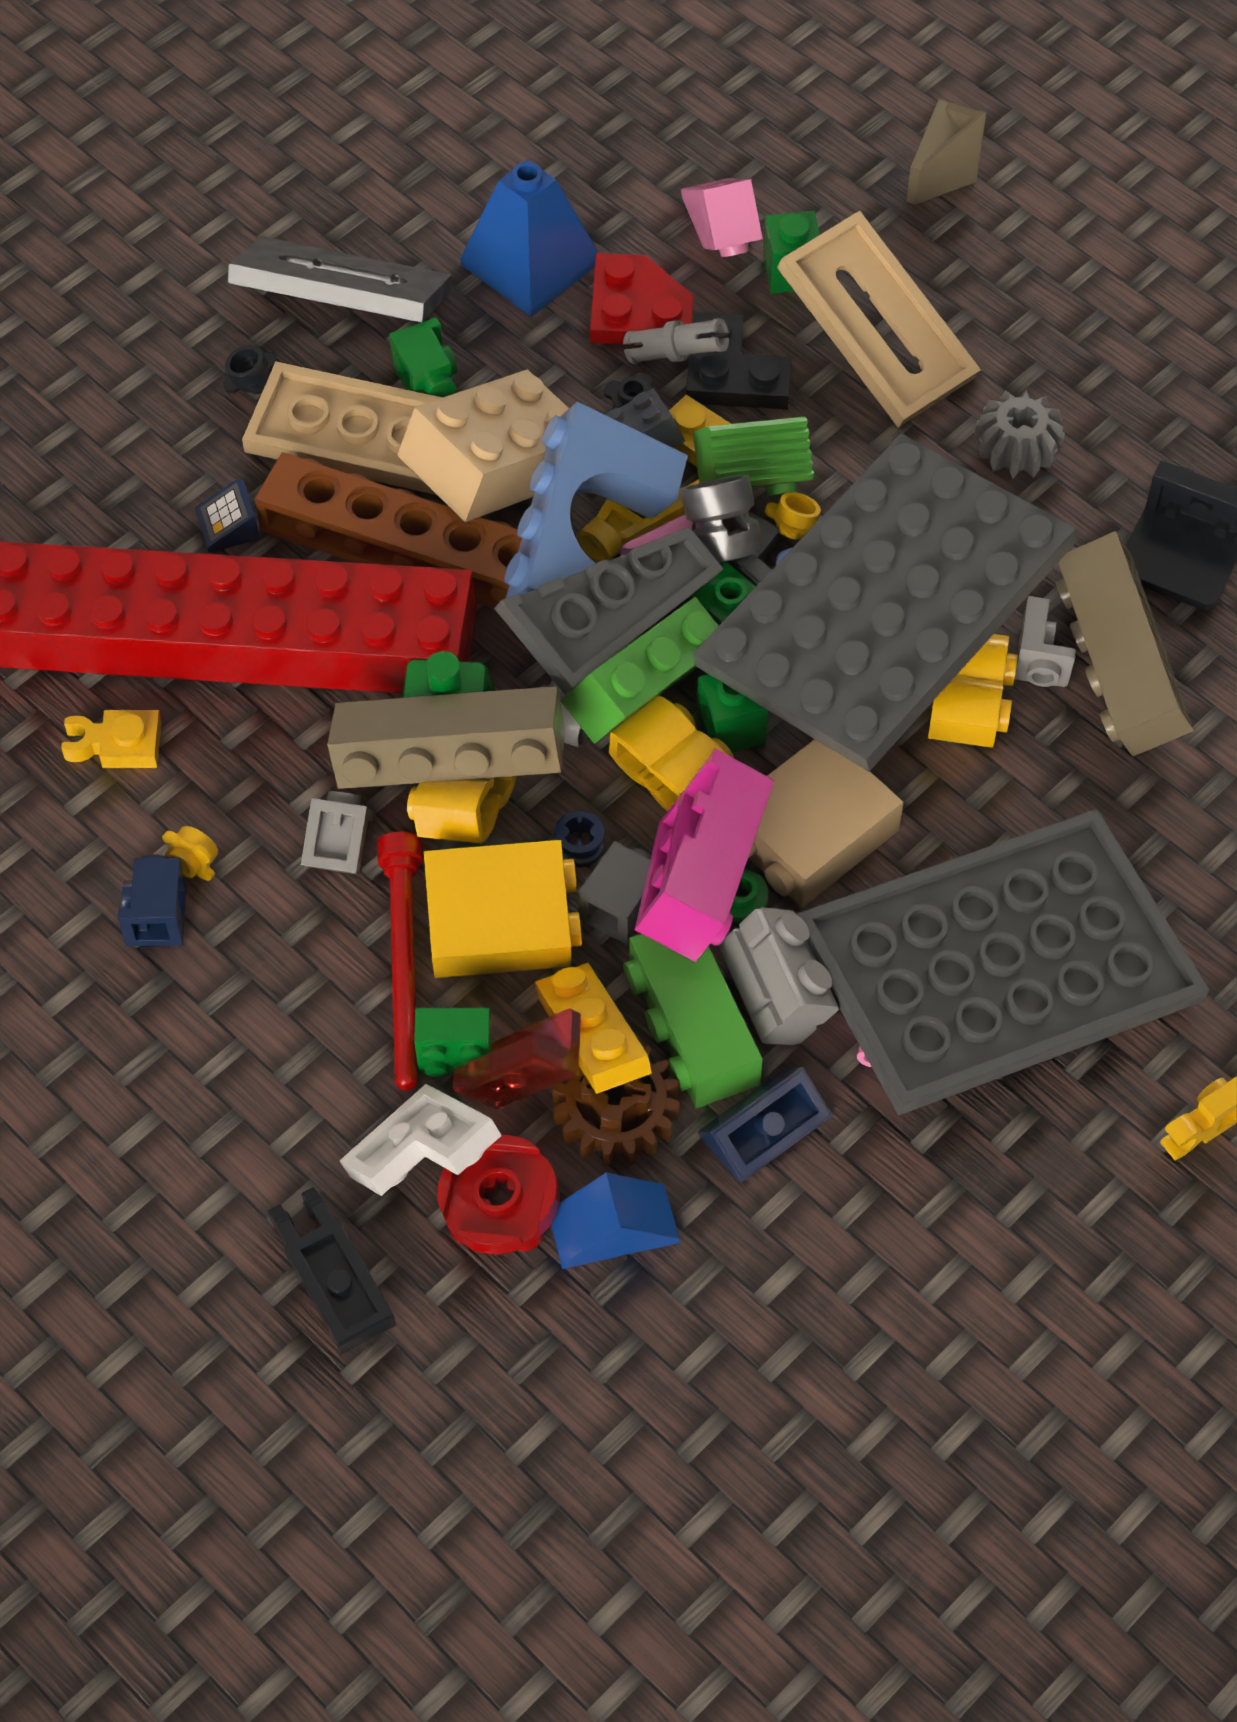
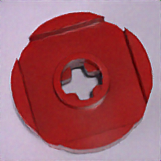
(517, 1222)

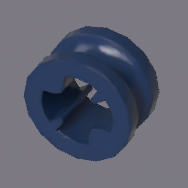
(580, 822)

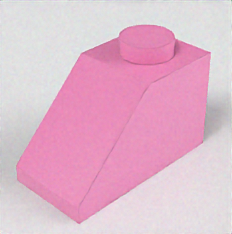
(724, 215)

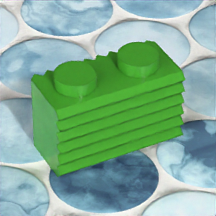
(768, 451)

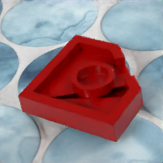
(634, 295)

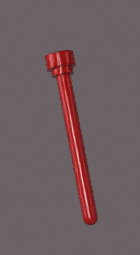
(400, 857)

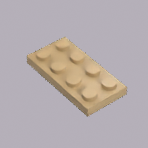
(336, 422)

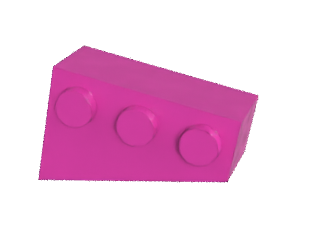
(702, 856)

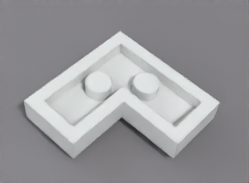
(422, 1127)

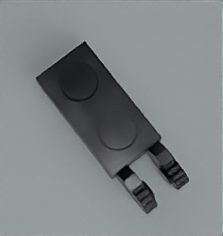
(333, 1275)

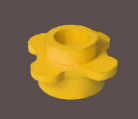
(794, 514)
(193, 849)

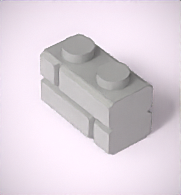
(779, 976)

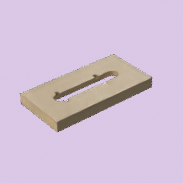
(862, 253)

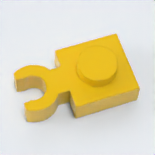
(121, 741)
(1212, 1117)

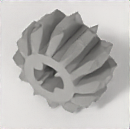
(1019, 433)

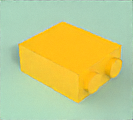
(500, 908)

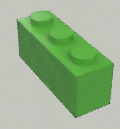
(640, 671)
(695, 1019)

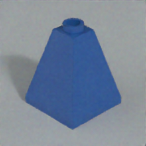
(529, 240)

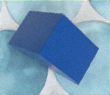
(613, 1220)

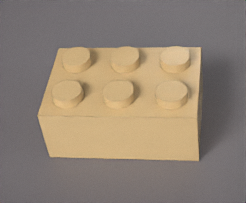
(482, 443)

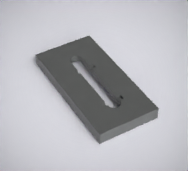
(340, 279)

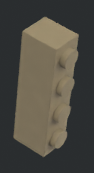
(1123, 645)
(447, 737)

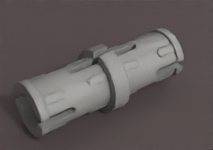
(676, 341)

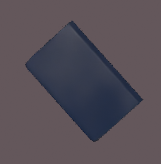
(766, 1122)

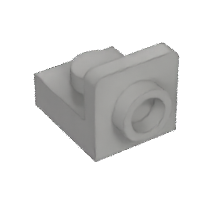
(1037, 656)
(336, 833)

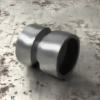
(727, 500)

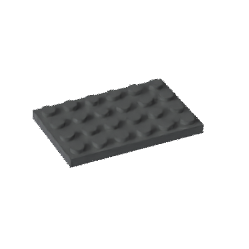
(885, 600)
(1000, 960)

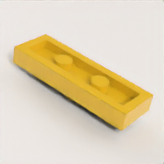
(608, 1046)

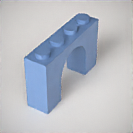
(587, 456)

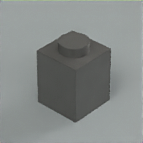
(615, 891)

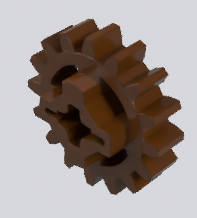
(623, 1128)

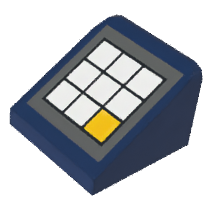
(227, 517)

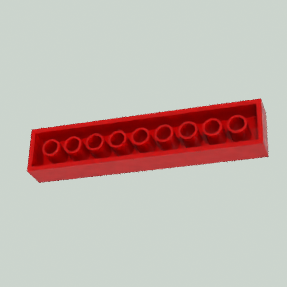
(228, 616)

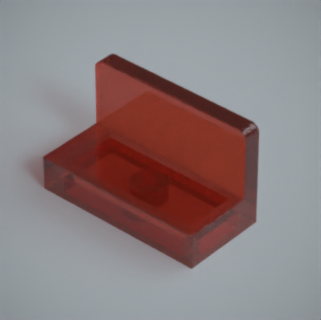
(524, 1062)

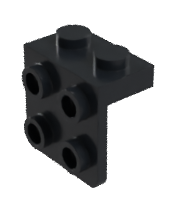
(1186, 536)

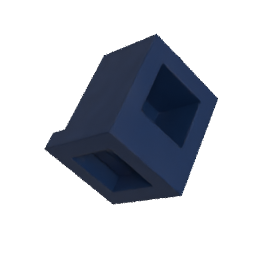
(154, 903)

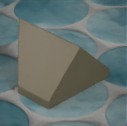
(947, 152)

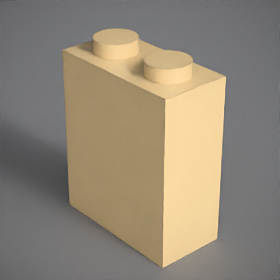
(821, 822)

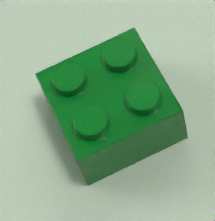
(450, 1038)

